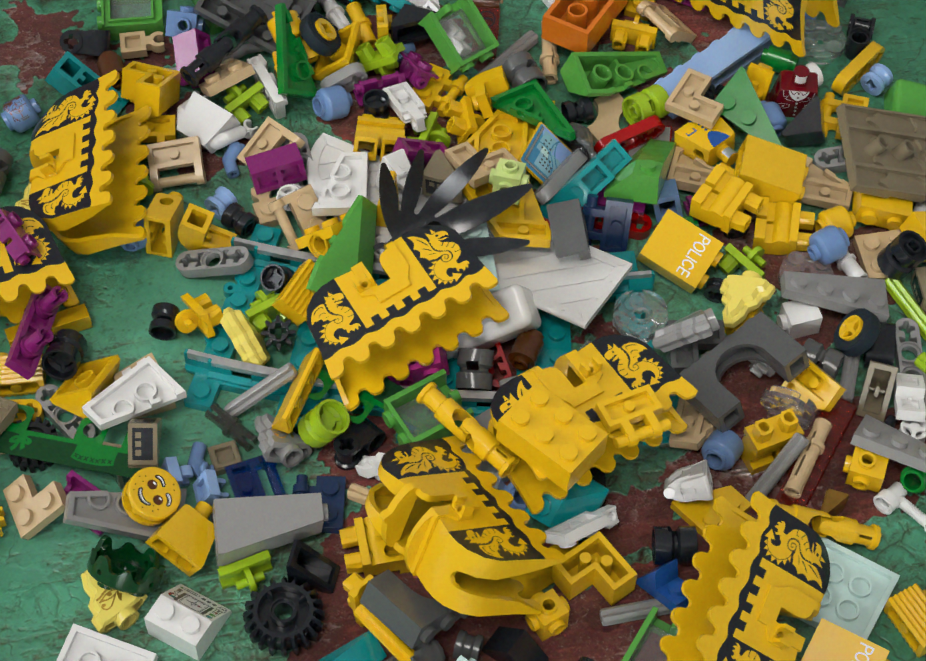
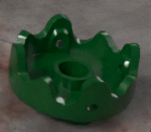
(125, 568)

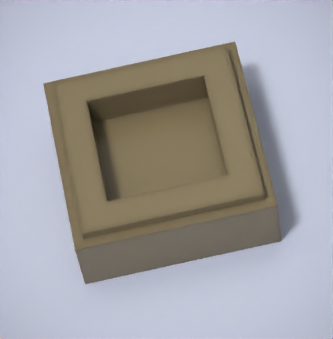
(224, 455)

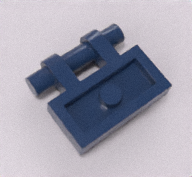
(615, 225)
(332, 492)

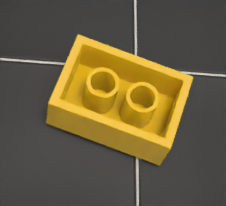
(551, 436)

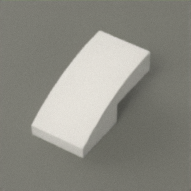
(909, 397)

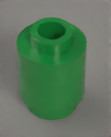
(779, 58)
(913, 480)

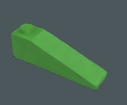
(610, 72)
(644, 174)
(348, 247)

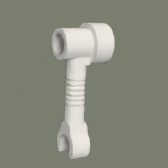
(894, 497)

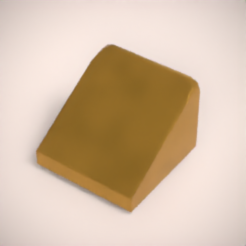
(834, 502)

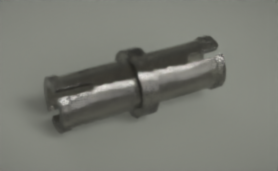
(231, 427)

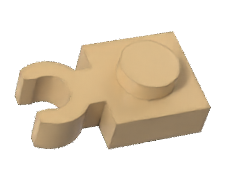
(137, 44)
(262, 210)

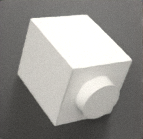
(799, 319)

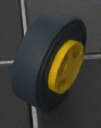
(320, 34)
(857, 332)

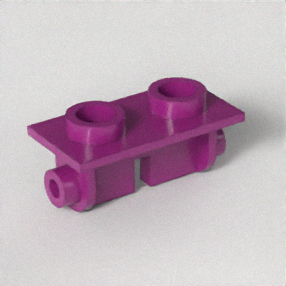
(416, 70)
(385, 81)
(23, 243)

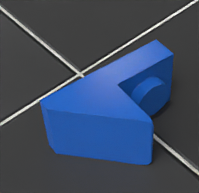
(664, 585)

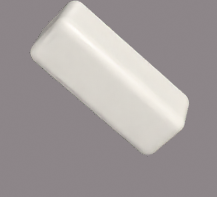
(523, 317)

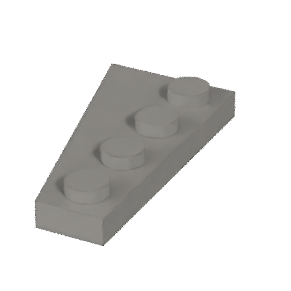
(836, 292)

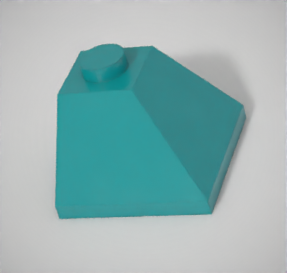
(577, 501)

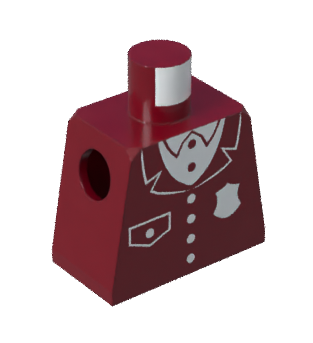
(794, 90)

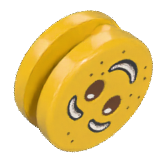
(151, 496)

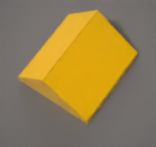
(344, 56)
(86, 384)

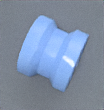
(876, 79)
(220, 201)

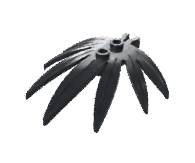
(461, 218)

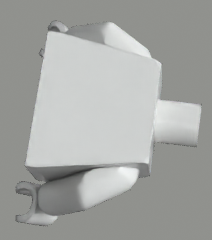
(210, 123)

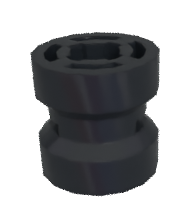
(376, 103)
(578, 111)
(242, 222)
(273, 275)
(163, 324)

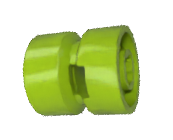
(645, 104)
(323, 423)

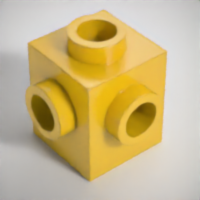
(865, 469)
(553, 616)

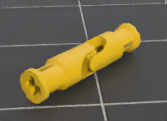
(470, 432)
(838, 527)

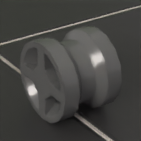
(468, 645)

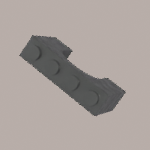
(755, 340)
(406, 612)

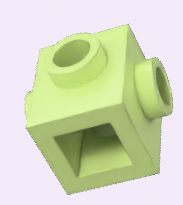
(508, 174)

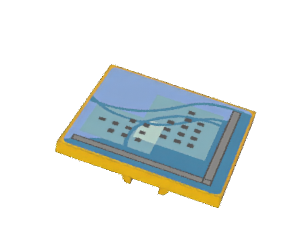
(543, 153)

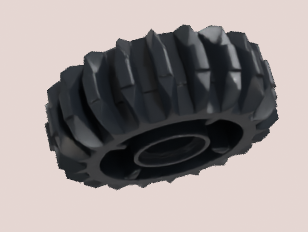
(284, 633)

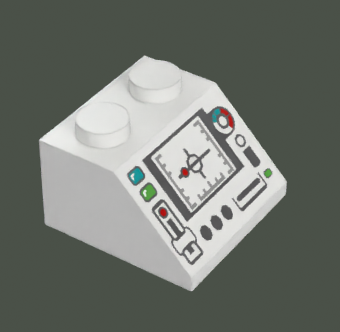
(186, 620)

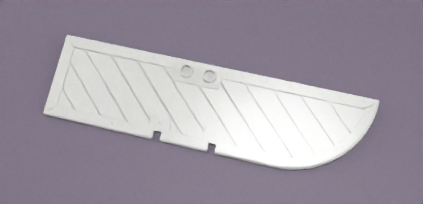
(559, 286)

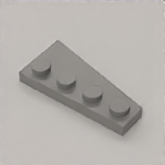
(890, 443)
(106, 513)

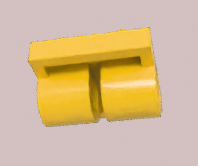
(317, 238)

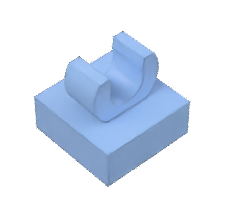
(180, 473)
(208, 487)

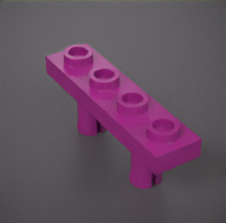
(35, 331)

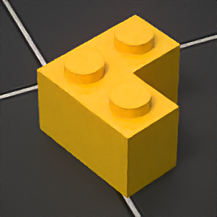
(150, 86)
(597, 564)

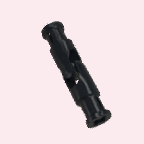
(211, 56)

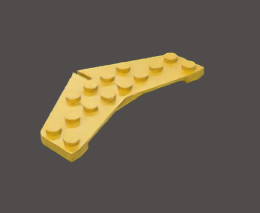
(519, 220)

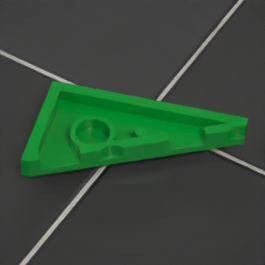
(292, 60)
(533, 106)
(744, 108)

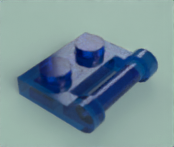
(246, 481)

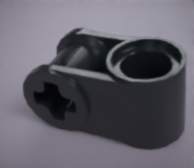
(858, 35)
(90, 42)
(356, 442)

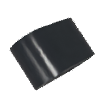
(884, 347)

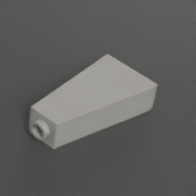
(264, 522)

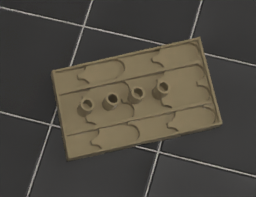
(884, 151)

